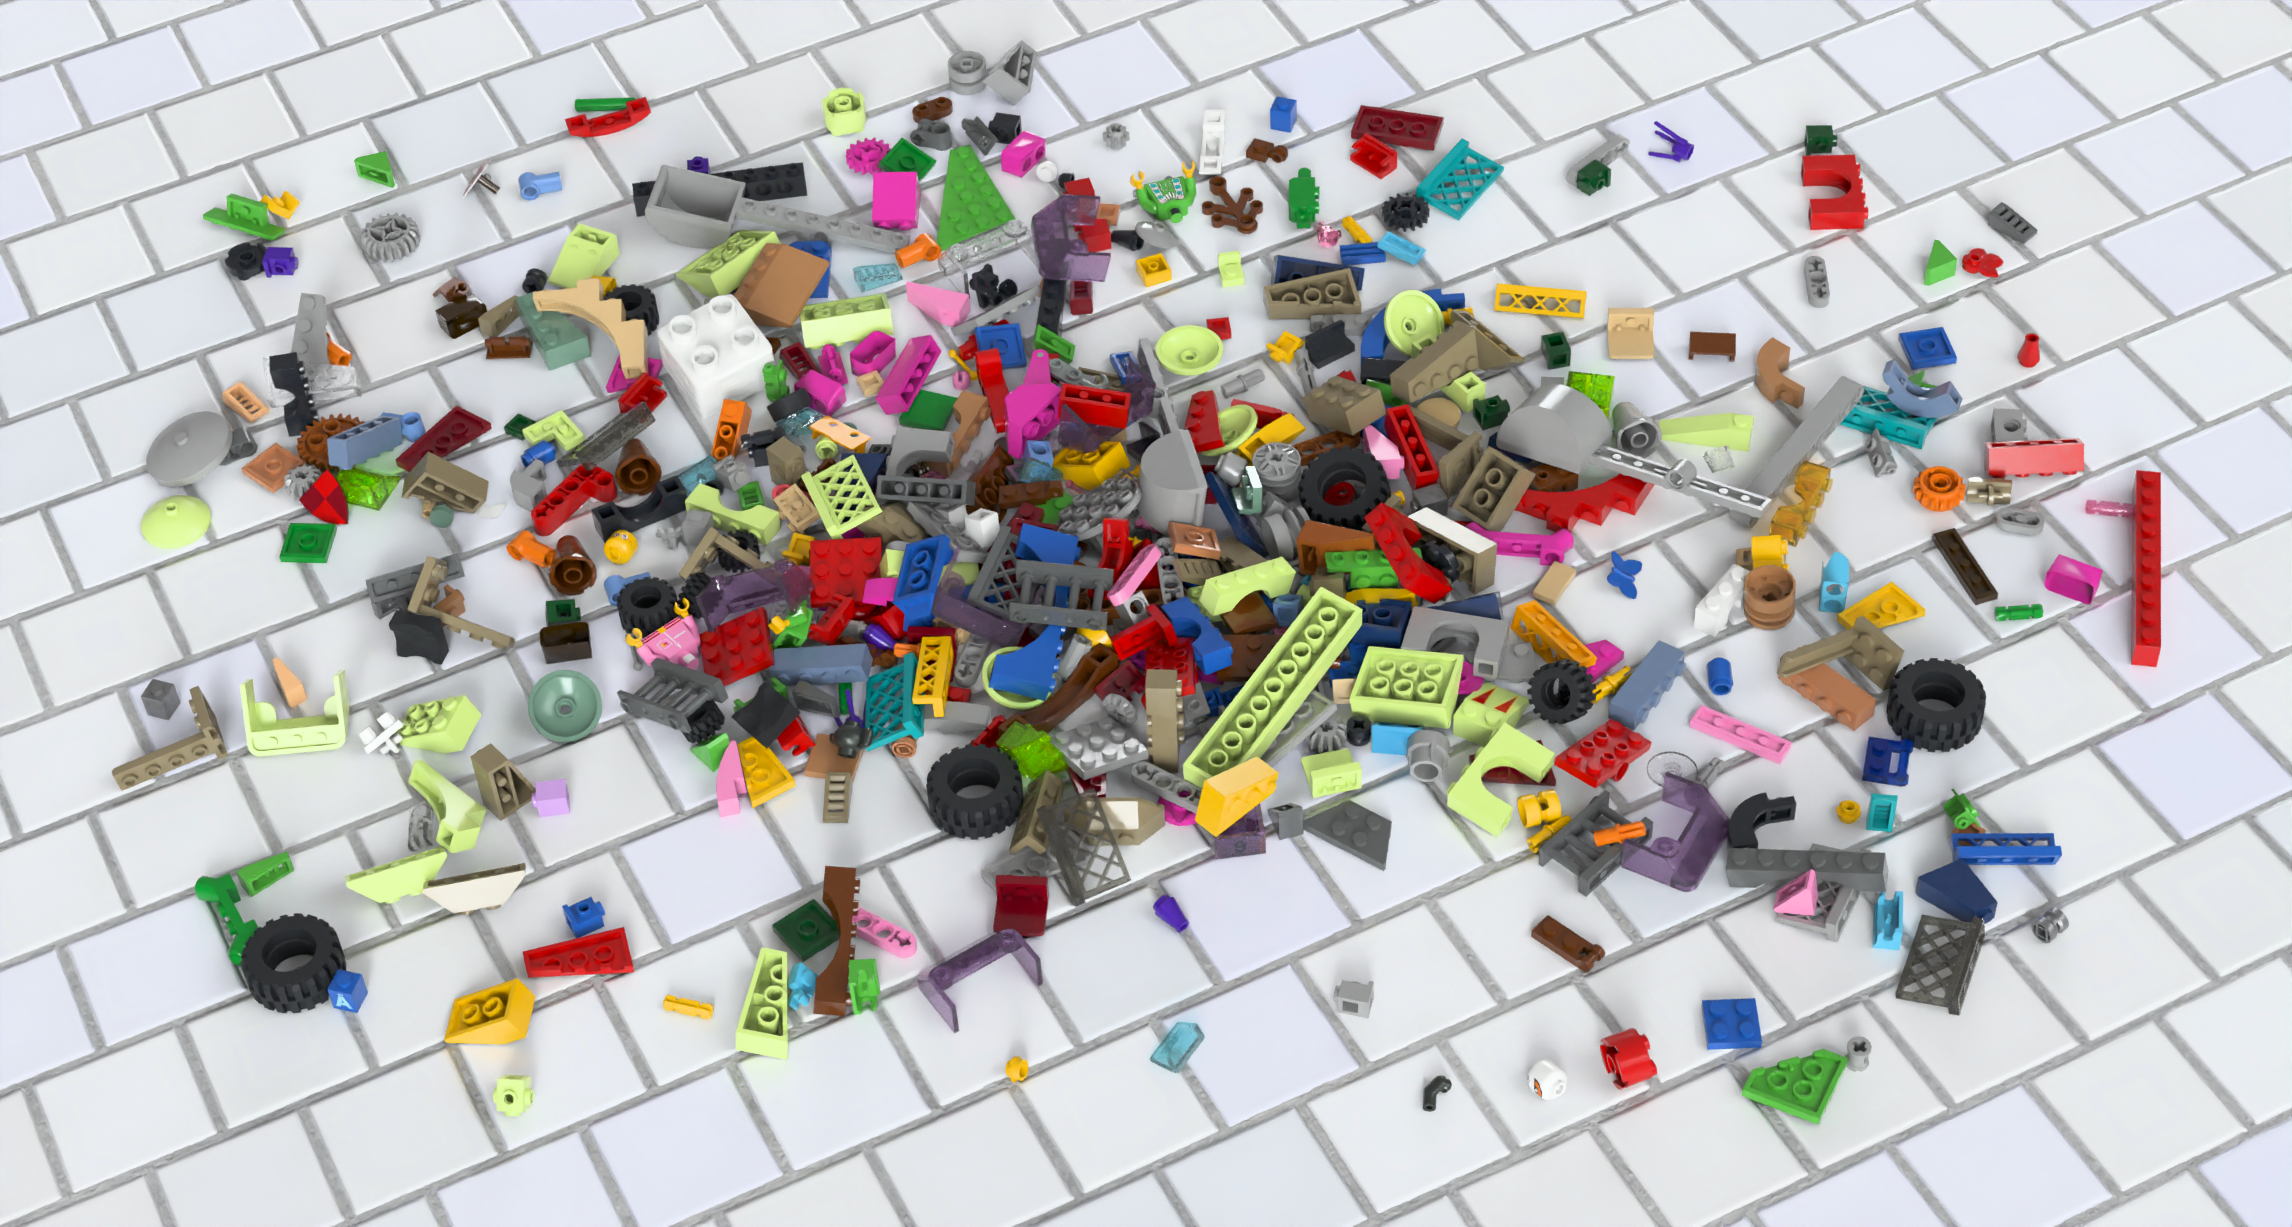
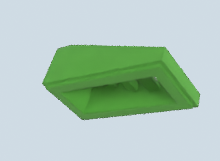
(752, 499)
(259, 875)

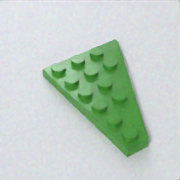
(969, 200)

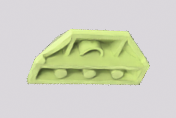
(399, 877)

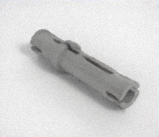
(1305, 370)

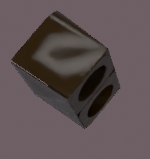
(467, 309)
(555, 642)

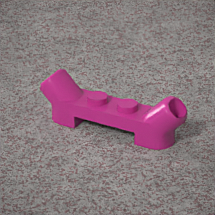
(1546, 547)

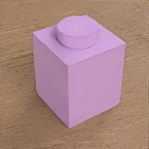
(551, 798)

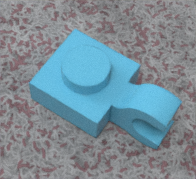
(803, 984)

